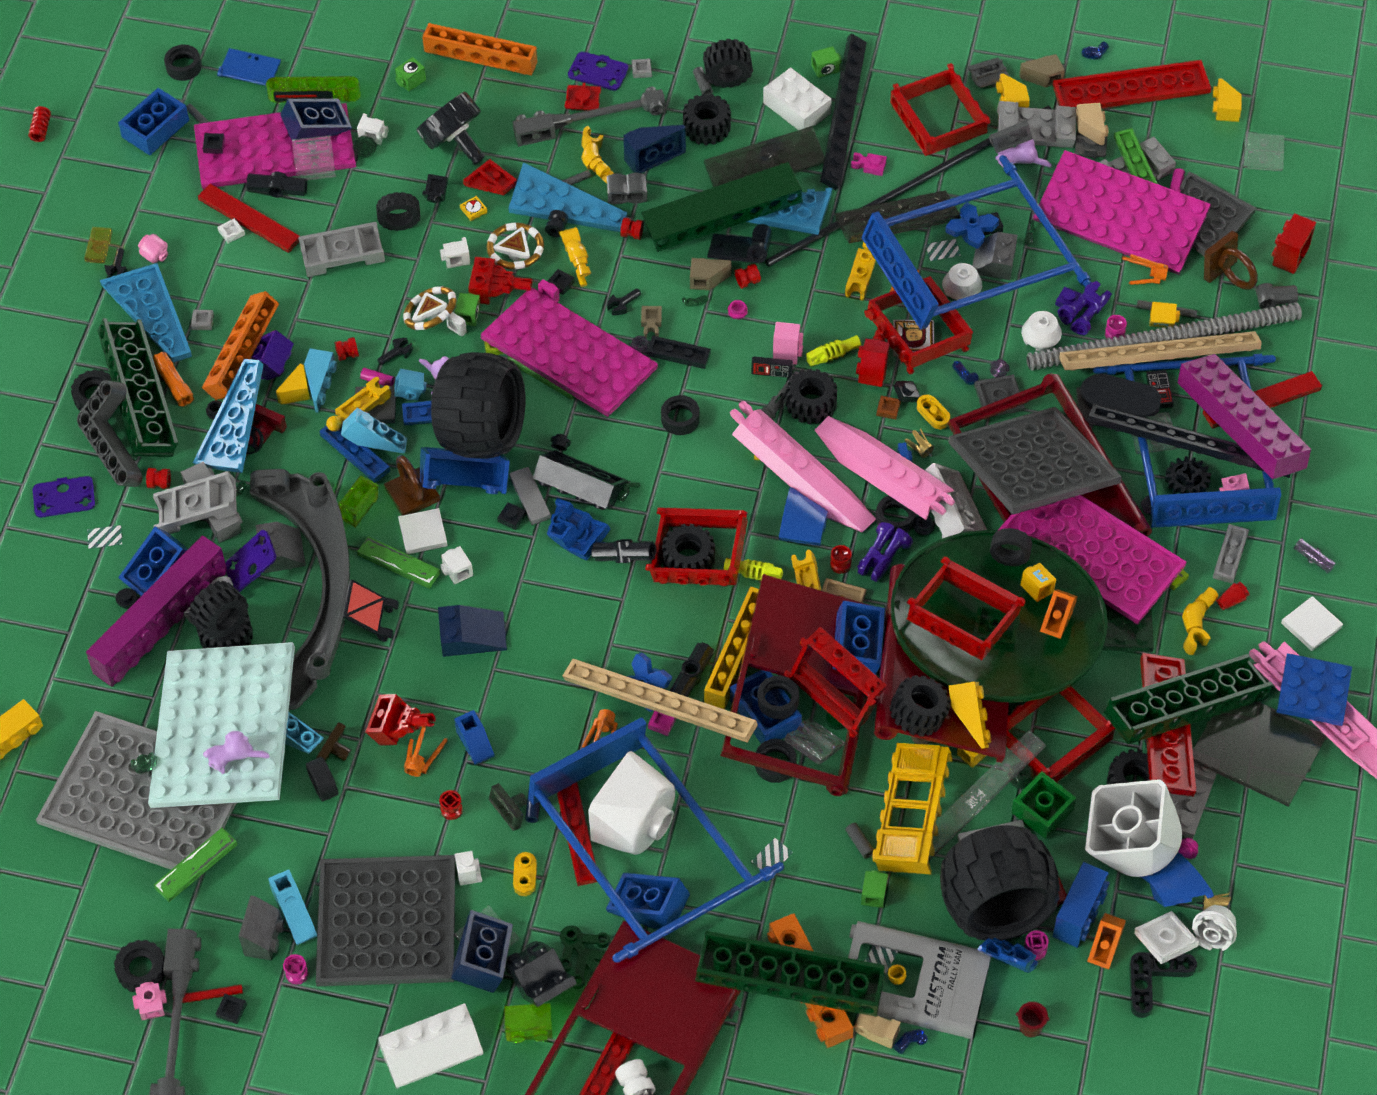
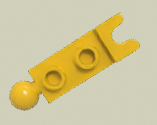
(860, 273)
(365, 400)
(806, 571)

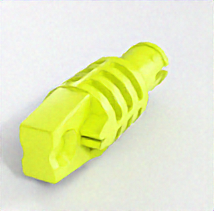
(832, 350)
(754, 569)

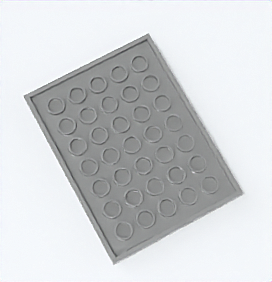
(108, 801)

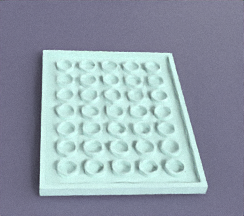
(204, 700)

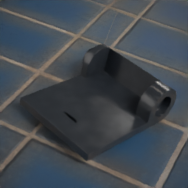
(742, 248)

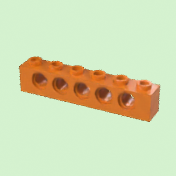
(480, 49)
(240, 343)
(830, 1032)

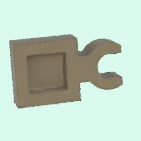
(651, 319)

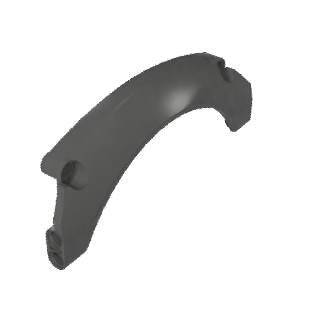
(319, 519)

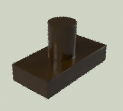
(333, 746)

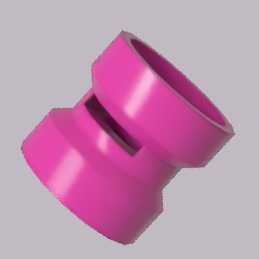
(1115, 326)
(1040, 946)
(295, 963)

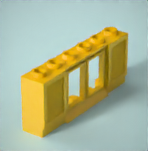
(906, 847)

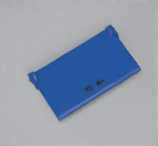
(239, 67)

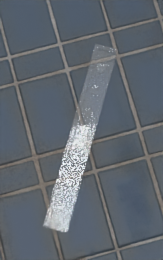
(986, 789)

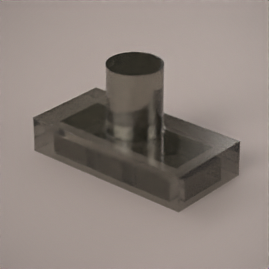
(507, 806)

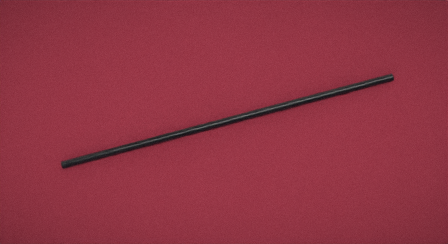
(884, 199)

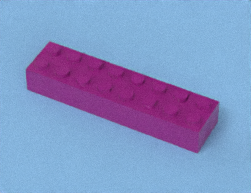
(1244, 416)
(155, 612)

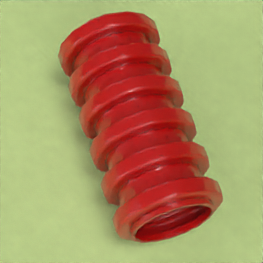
(39, 124)

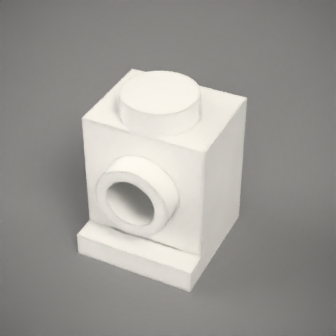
(372, 128)
(455, 254)
(467, 868)

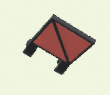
(366, 609)

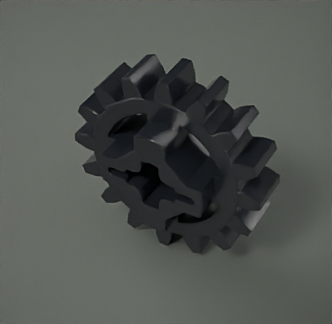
(1187, 476)

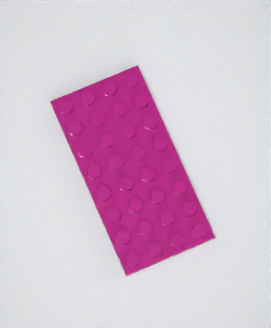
(258, 147)
(1122, 211)
(569, 351)
(1119, 559)

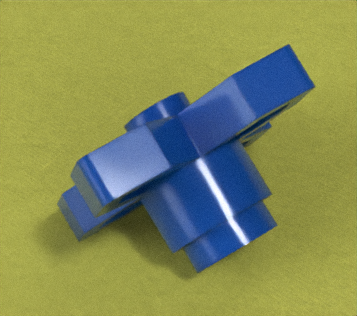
(971, 225)
(645, 673)

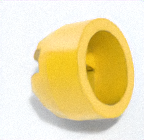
(895, 973)

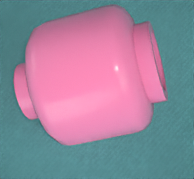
(153, 248)

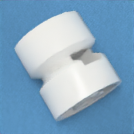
(633, 1078)

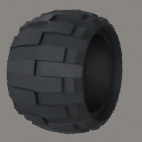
(478, 405)
(999, 883)

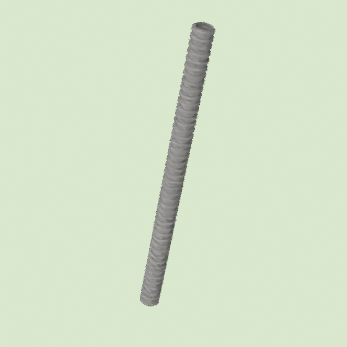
(1185, 331)

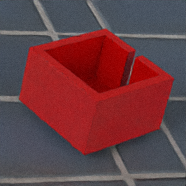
(1293, 243)

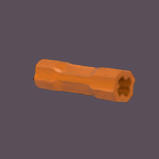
(173, 380)

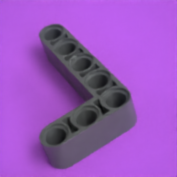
(96, 428)

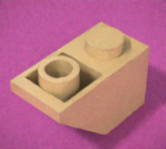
(1091, 121)

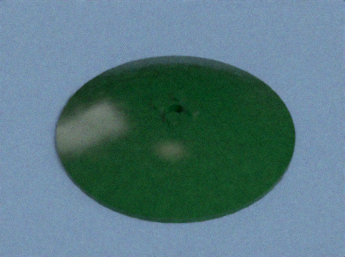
(1024, 660)

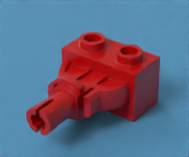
(493, 280)
(873, 360)
(395, 719)

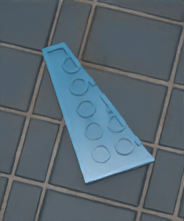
(541, 193)
(802, 217)
(146, 297)
(230, 431)

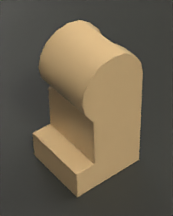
(877, 1029)

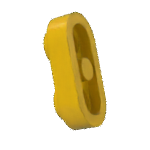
(934, 412)
(525, 872)

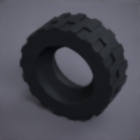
(395, 202)
(85, 381)
(135, 950)

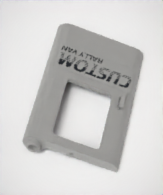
(947, 985)

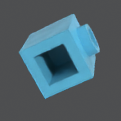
(409, 384)

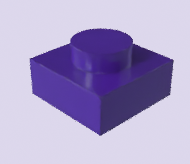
(1067, 296)

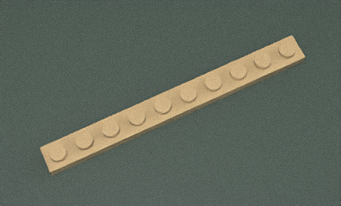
(1160, 350)
(660, 700)

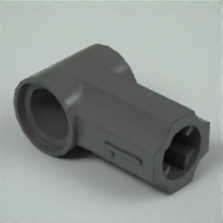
(1271, 296)

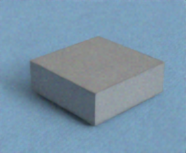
(641, 68)
(202, 319)

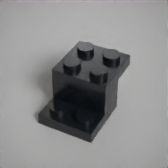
(538, 973)

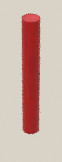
(212, 993)

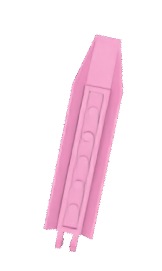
(799, 468)
(884, 468)
(1354, 738)

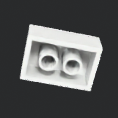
(796, 100)

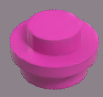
(737, 309)
(1188, 848)

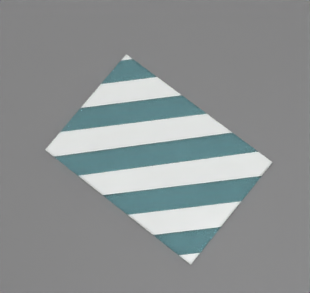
(942, 249)
(104, 537)
(772, 854)
(881, 956)

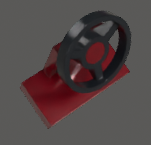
(264, 423)

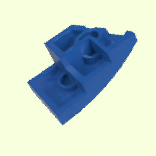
(802, 520)
(575, 529)
(1177, 883)
(1010, 954)

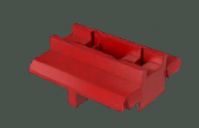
(582, 97)

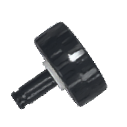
(451, 123)

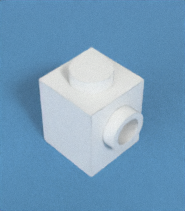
(456, 565)

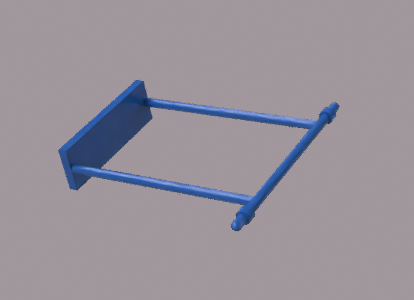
(908, 281)
(1204, 506)
(599, 755)

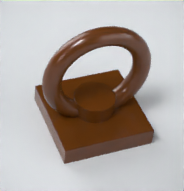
(1223, 256)
(407, 489)

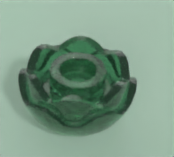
(364, 146)
(144, 763)
(1023, 781)

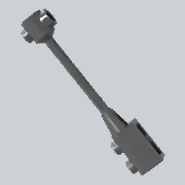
(543, 125)
(179, 968)

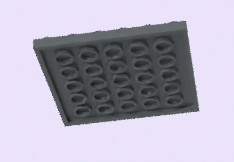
(1034, 460)
(386, 920)

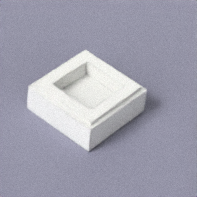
(231, 231)
(456, 324)

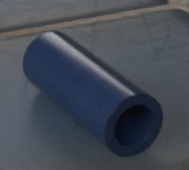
(532, 811)

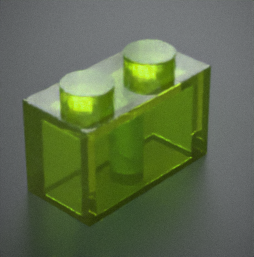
(358, 501)
(528, 1022)

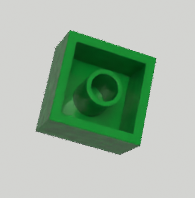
(1043, 805)

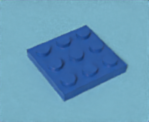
(1314, 689)

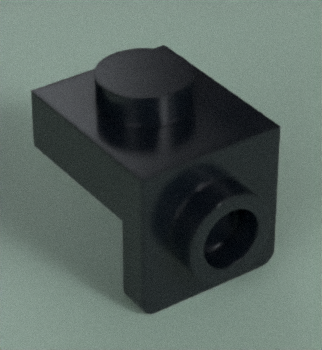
(435, 188)

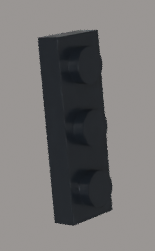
(678, 352)

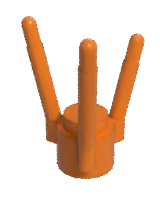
(1157, 271)
(603, 723)
(415, 763)

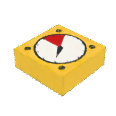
(473, 208)

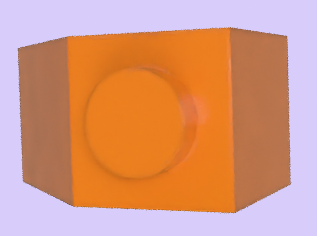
(1058, 613)
(1106, 941)

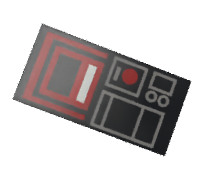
(772, 367)
(1160, 382)

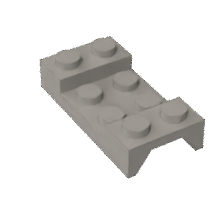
(1047, 126)
(1158, 159)
(341, 248)
(196, 501)
(1191, 808)

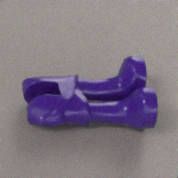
(1088, 299)
(882, 562)

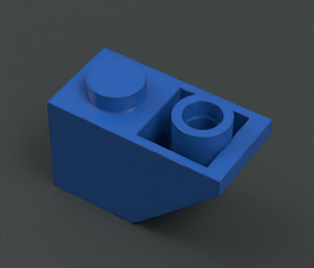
(473, 737)

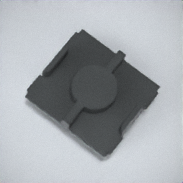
(987, 72)
(1089, 148)

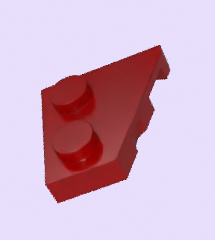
(490, 178)

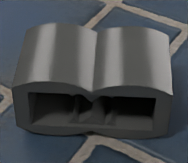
(626, 188)

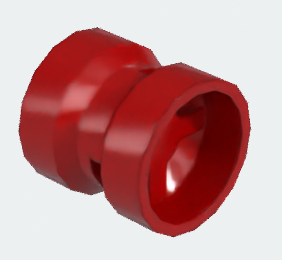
(632, 228)
(749, 275)
(346, 349)
(158, 478)
(840, 559)
(453, 809)

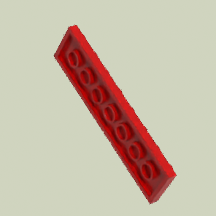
(1134, 85)
(1169, 752)

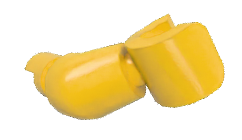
(591, 156)
(577, 253)
(1193, 617)

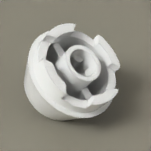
(962, 281)
(1041, 331)
(1215, 927)

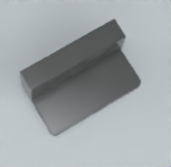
(1010, 136)

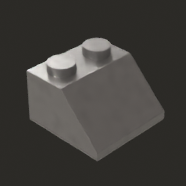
(996, 256)
(286, 544)
(260, 929)

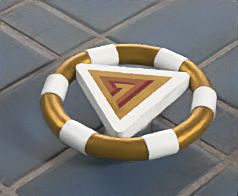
(515, 246)
(430, 308)

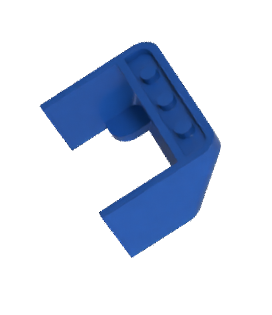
(444, 467)

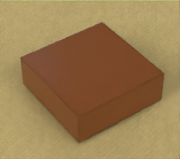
(888, 407)

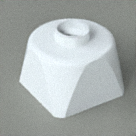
(632, 807)
(1133, 827)

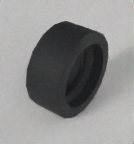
(182, 73)
(676, 402)
(888, 502)
(1012, 537)
(778, 682)
(775, 745)
(322, 779)

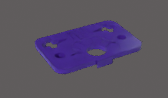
(595, 75)
(64, 502)
(251, 554)

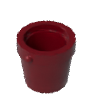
(1032, 1018)

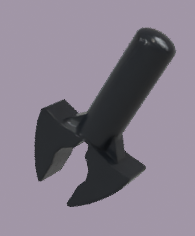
(116, 266)
(621, 302)
(397, 350)

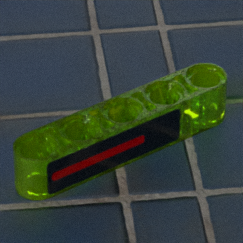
(317, 87)

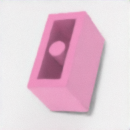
(787, 342)

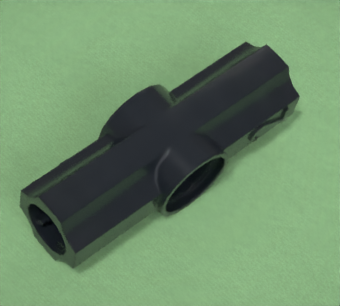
(277, 184)
(624, 551)
(696, 663)

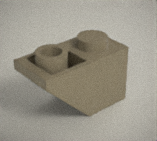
(1042, 70)
(708, 273)

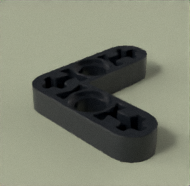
(1151, 969)

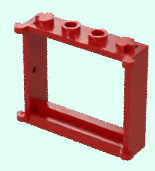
(934, 144)
(954, 321)
(707, 519)
(975, 586)
(824, 692)
(1081, 752)

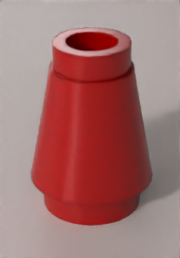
(1233, 595)

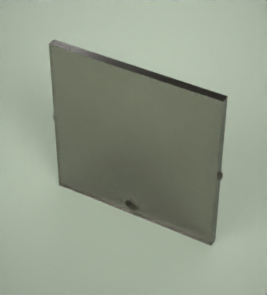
(1260, 750)

